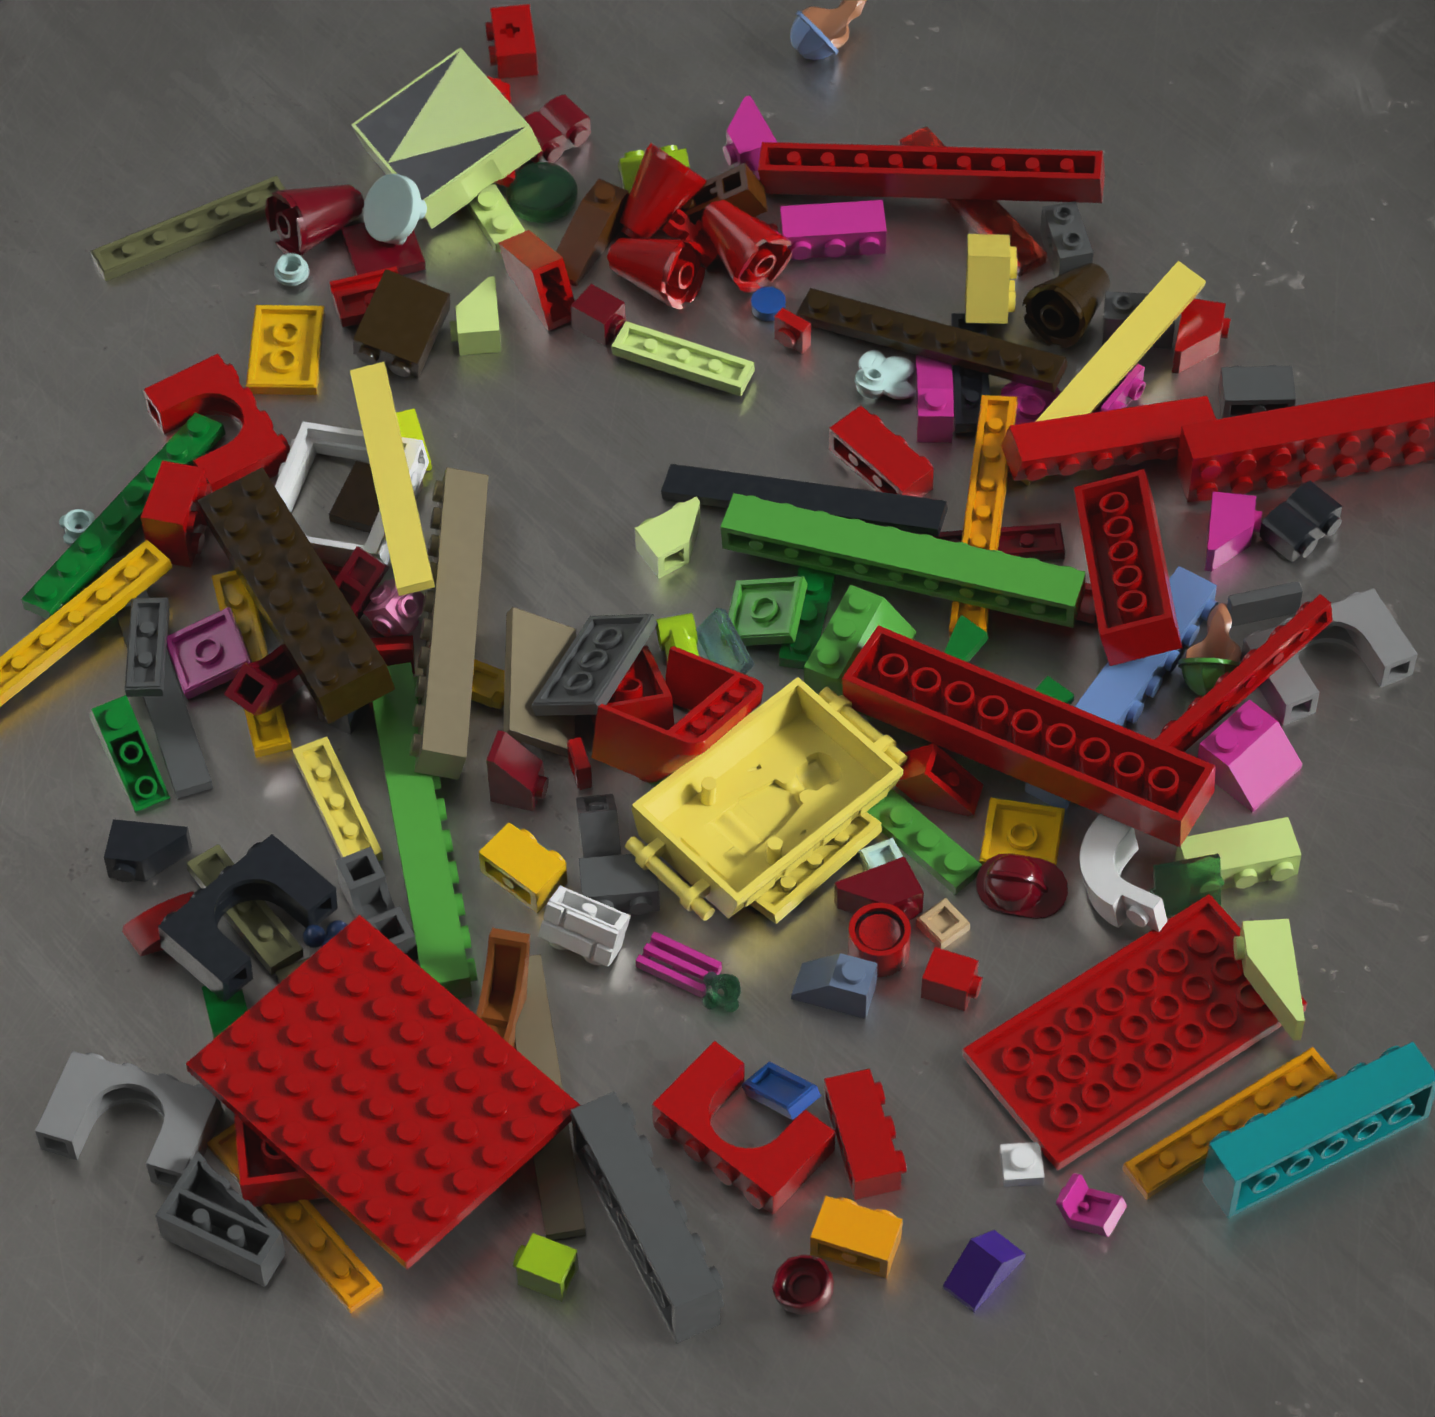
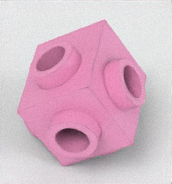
(394, 613)

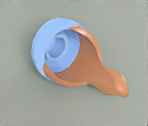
(823, 31)

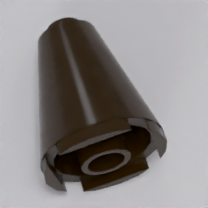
(1065, 305)

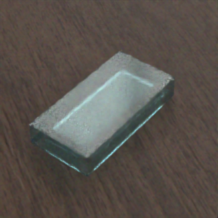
(723, 642)

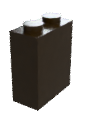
(401, 324)

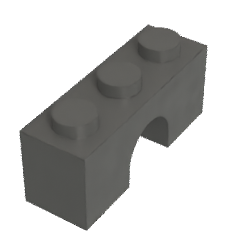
(369, 896)

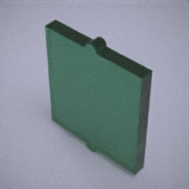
(1187, 881)

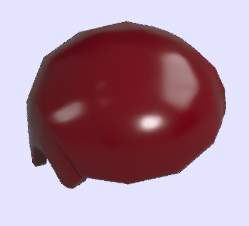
(803, 1285)

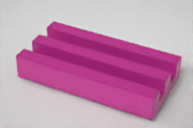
(681, 959)

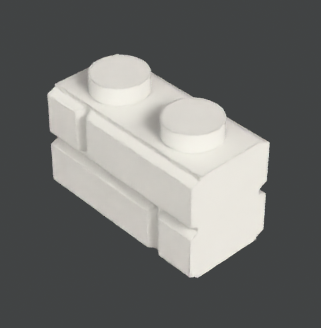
(583, 926)

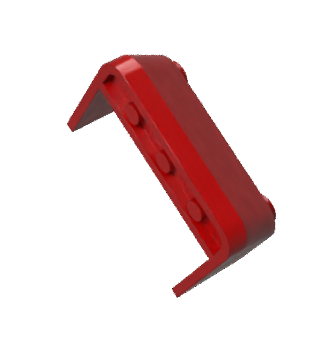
(716, 703)

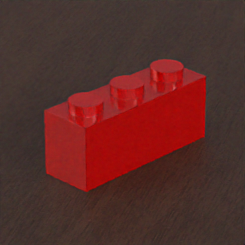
(880, 455)
(864, 1133)

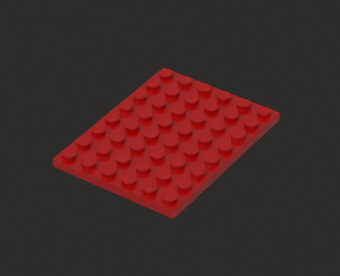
(383, 1090)

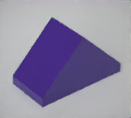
(982, 1268)

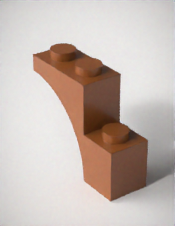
(504, 981)

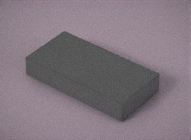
(1264, 603)

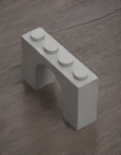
(1357, 623)
(95, 1085)

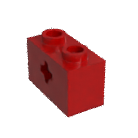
(513, 41)

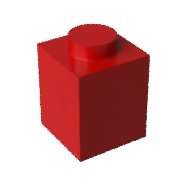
(951, 979)

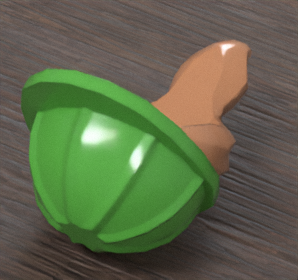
(1213, 655)

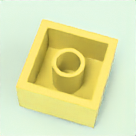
(988, 276)

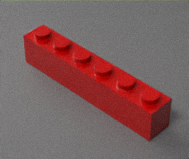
(1101, 438)

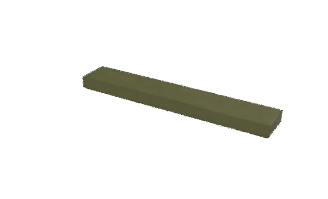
(184, 230)

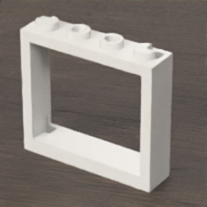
(343, 443)

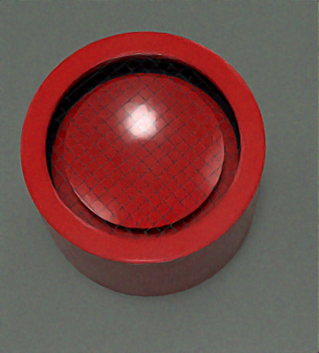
(880, 935)

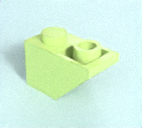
(669, 538)

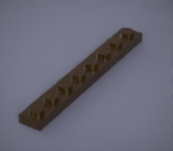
(933, 340)

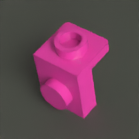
(1089, 1208)

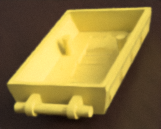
(763, 798)

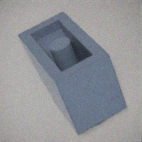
(837, 984)

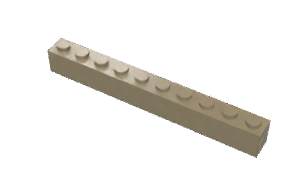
(450, 624)

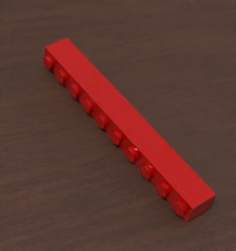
(932, 172)

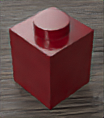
(598, 314)

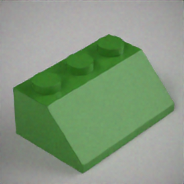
(847, 634)

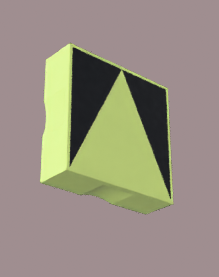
(448, 135)

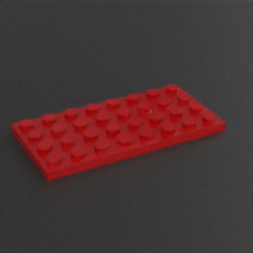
(1125, 1034)

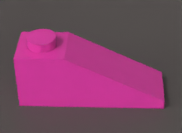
(934, 401)

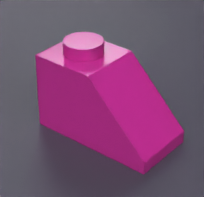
(746, 135)
(1230, 527)

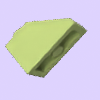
(478, 321)

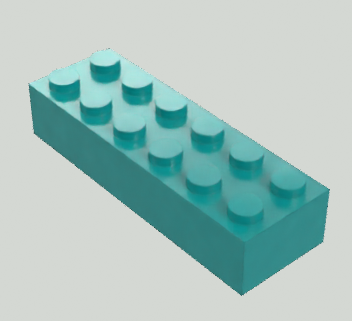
(1319, 1129)

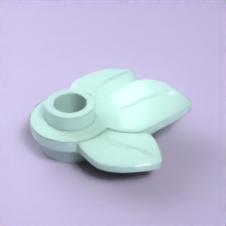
(884, 376)

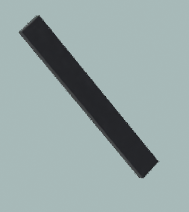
(879, 508)

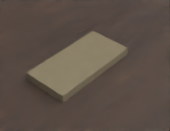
(531, 655)

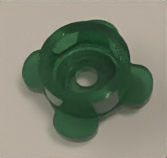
(730, 987)

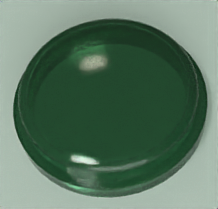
(542, 192)

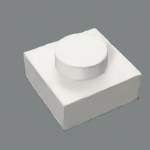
(1021, 1164)

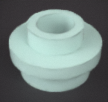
(291, 269)

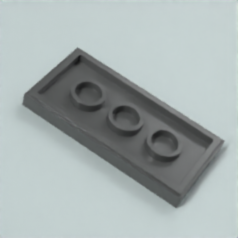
(594, 664)

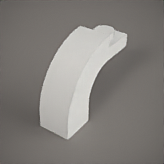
(1103, 856)

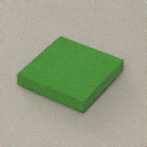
(767, 609)

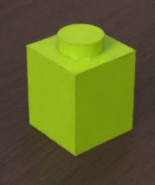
(546, 1266)

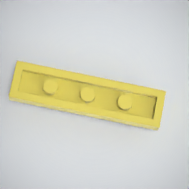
(335, 798)
(815, 870)

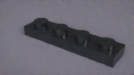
(968, 384)

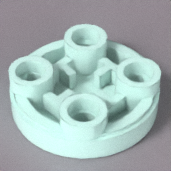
(393, 209)

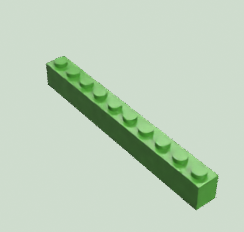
(903, 560)
(423, 842)

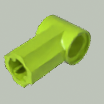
(677, 632)

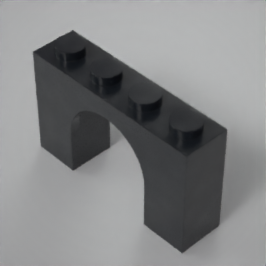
(265, 873)

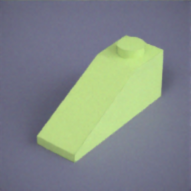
(1272, 969)

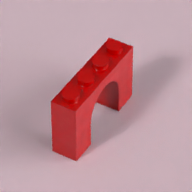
(215, 390)
(763, 1173)

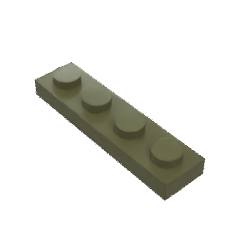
(250, 919)

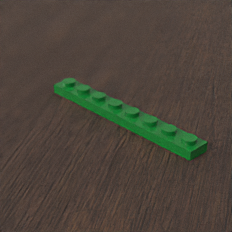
(117, 521)

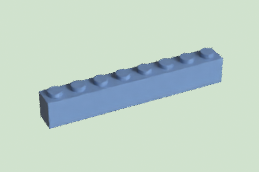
(1123, 688)

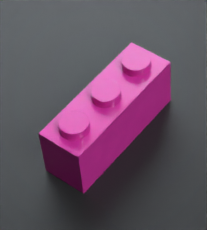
(834, 229)

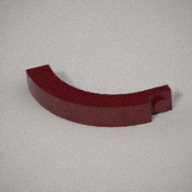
(273, 679)

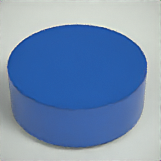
(767, 303)

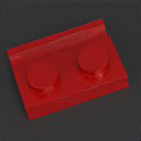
(354, 295)

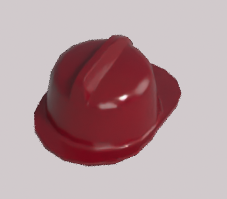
(1021, 885)

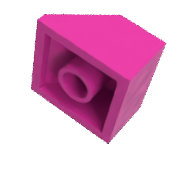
(1250, 755)

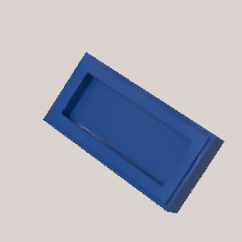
(781, 1090)

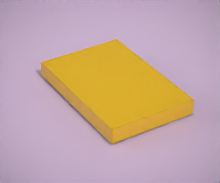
(285, 349)

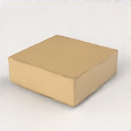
(943, 924)

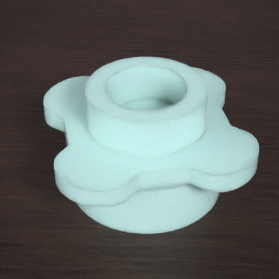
(75, 519)

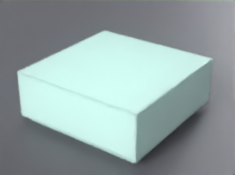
(879, 854)

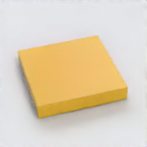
(1022, 830)

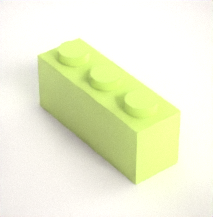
(1248, 852)

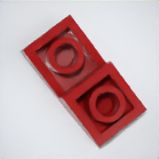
(143, 929)

